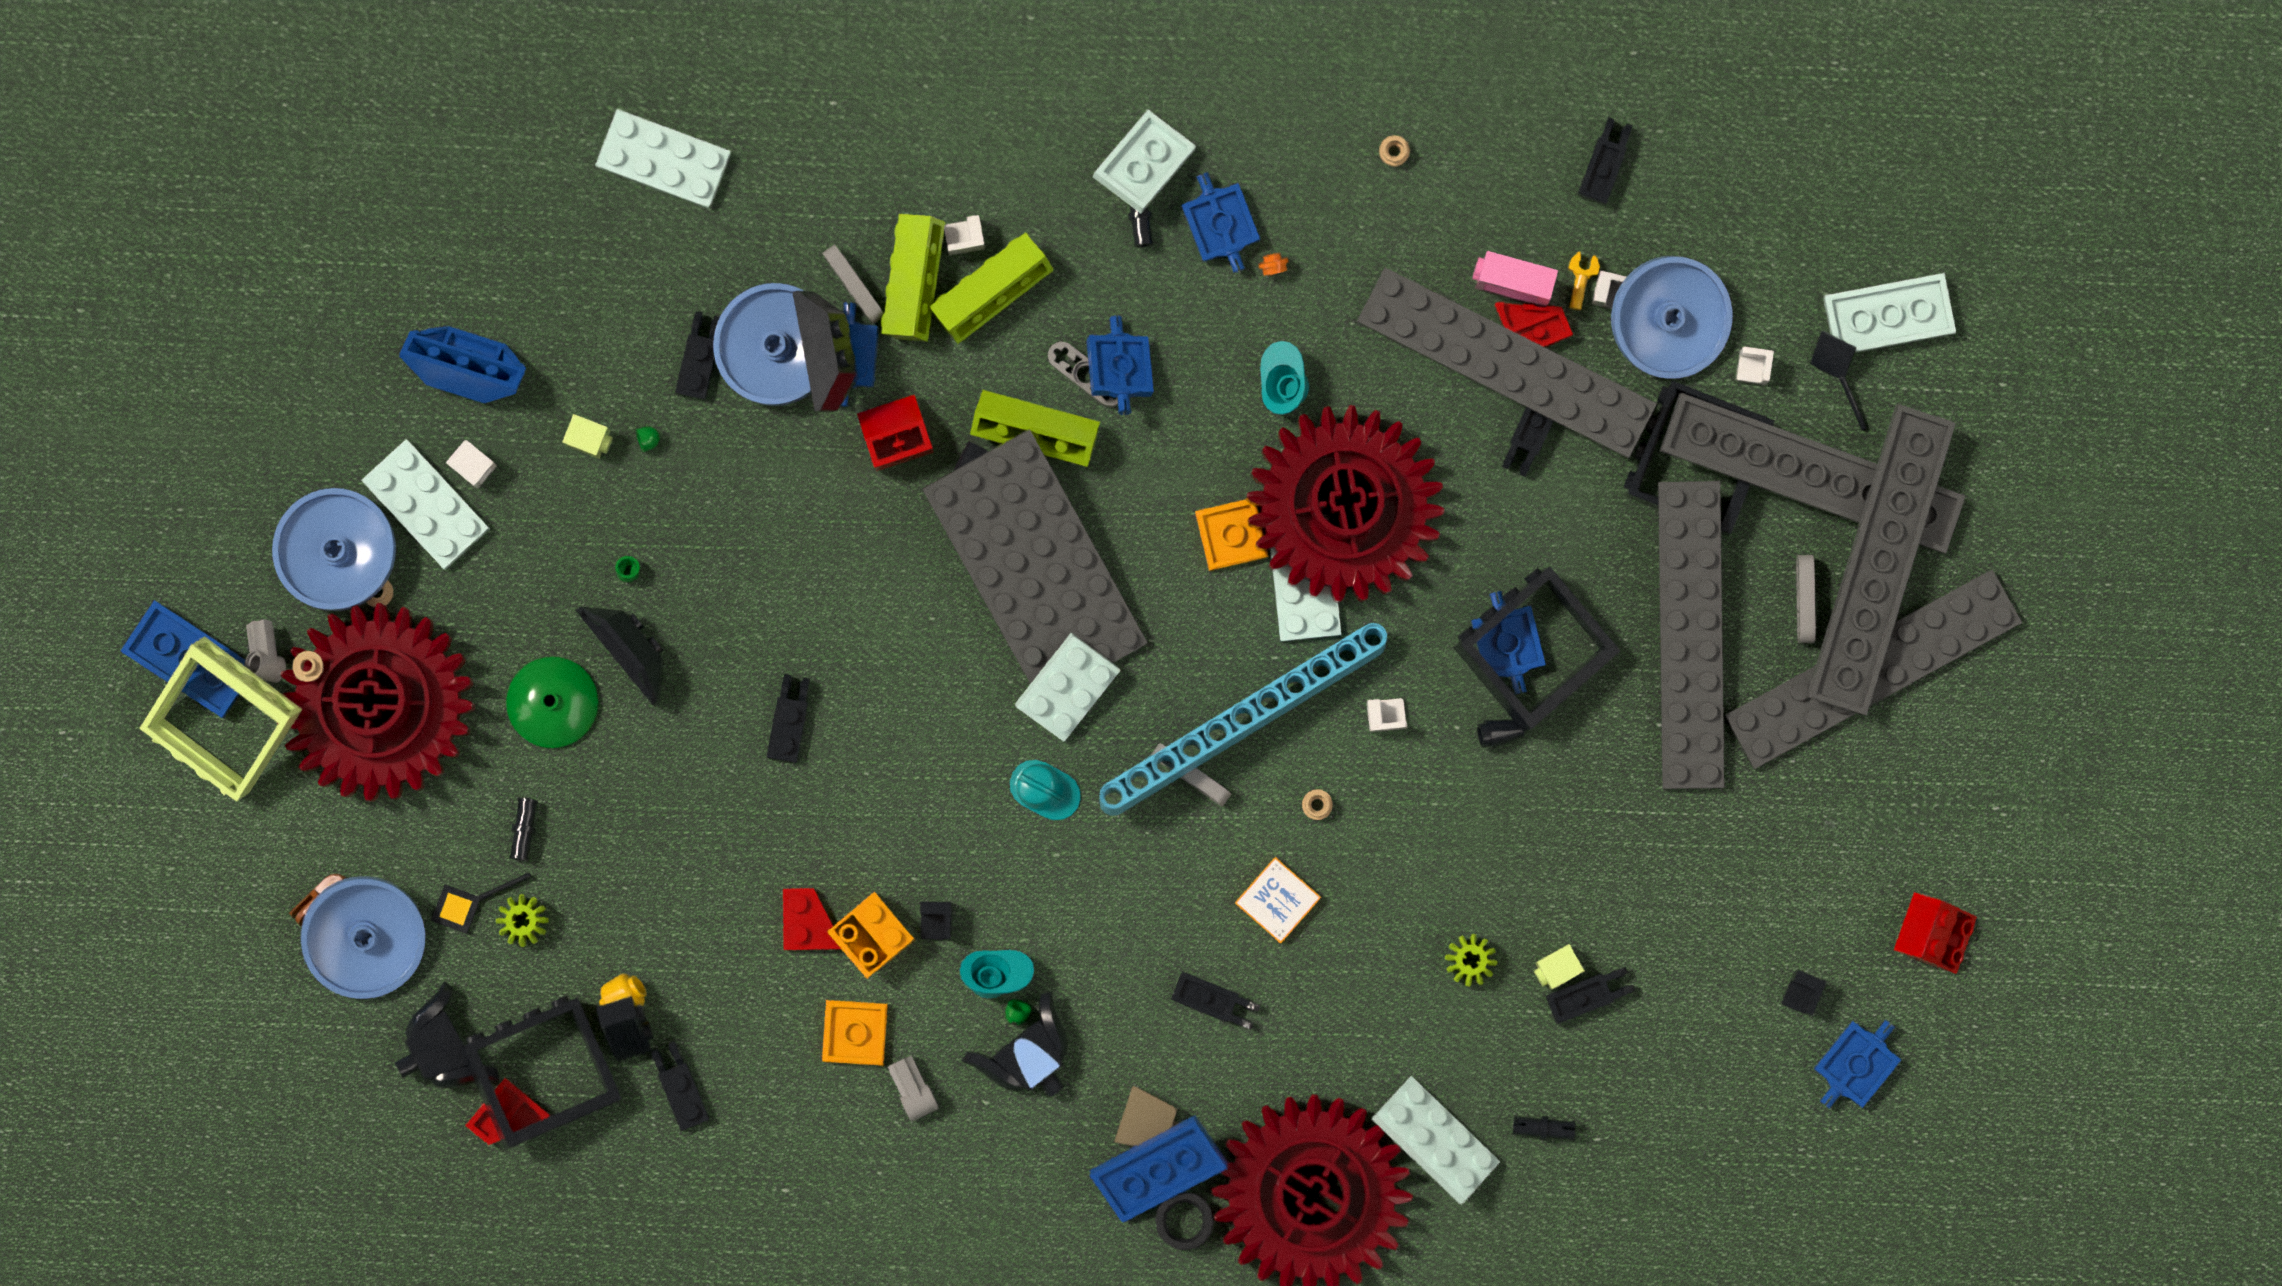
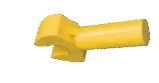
(1581, 279)

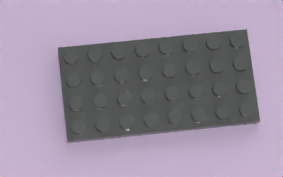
(1031, 556)

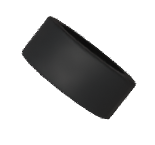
(1197, 1240)

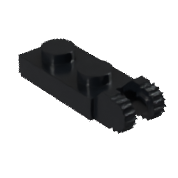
(1604, 165)
(697, 361)
(1529, 437)
(788, 722)
(1585, 996)
(1211, 999)
(681, 1089)

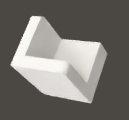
(964, 236)
(1606, 289)
(1754, 365)
(471, 464)
(1386, 715)

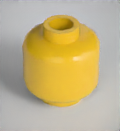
(622, 987)

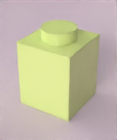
(587, 436)
(1558, 967)

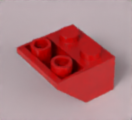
(895, 433)
(1935, 932)

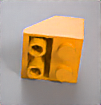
(871, 935)

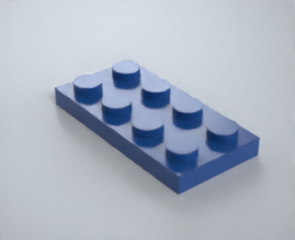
(161, 645)
(1158, 1169)

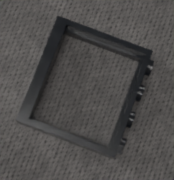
(1655, 427)
(1512, 599)
(557, 1120)

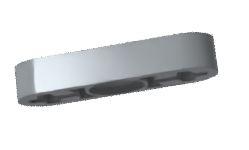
(853, 284)
(1063, 366)
(1805, 598)
(1200, 782)

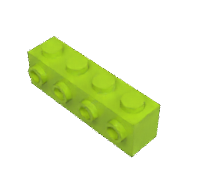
(913, 277)
(991, 288)
(1056, 432)

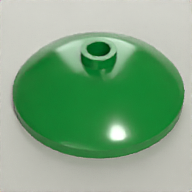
(569, 716)

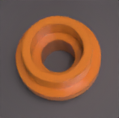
(1273, 264)

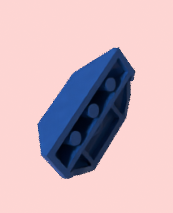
(463, 363)

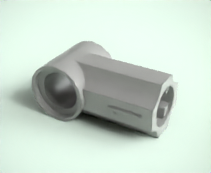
(263, 653)
(915, 1095)

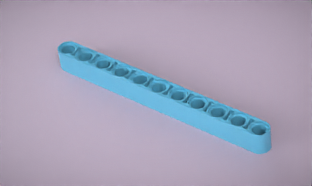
(1252, 706)

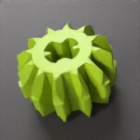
(524, 931)
(1467, 970)

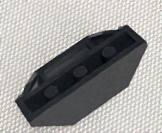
(826, 350)
(629, 647)

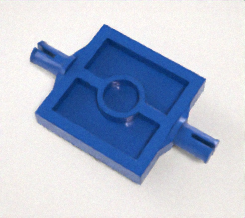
(1220, 222)
(864, 344)
(1119, 365)
(1512, 644)
(1857, 1064)

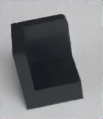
(936, 920)
(1803, 992)

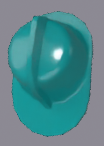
(1283, 378)
(1045, 790)
(996, 972)

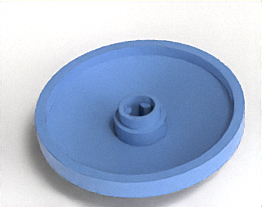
(1671, 317)
(762, 347)
(334, 549)
(362, 937)

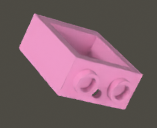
(1515, 278)

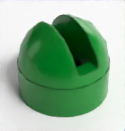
(647, 438)
(620, 569)
(1017, 1011)

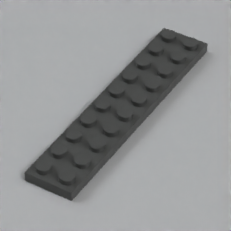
(1507, 363)
(1790, 465)
(1881, 559)
(1691, 634)
(1916, 648)

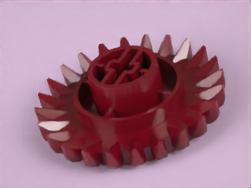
(1338, 554)
(420, 723)
(1261, 1175)

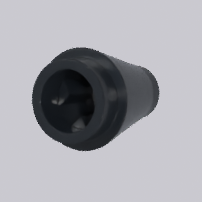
(1498, 732)

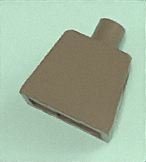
(1144, 1118)

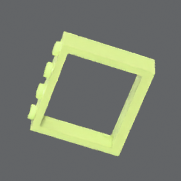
(246, 684)

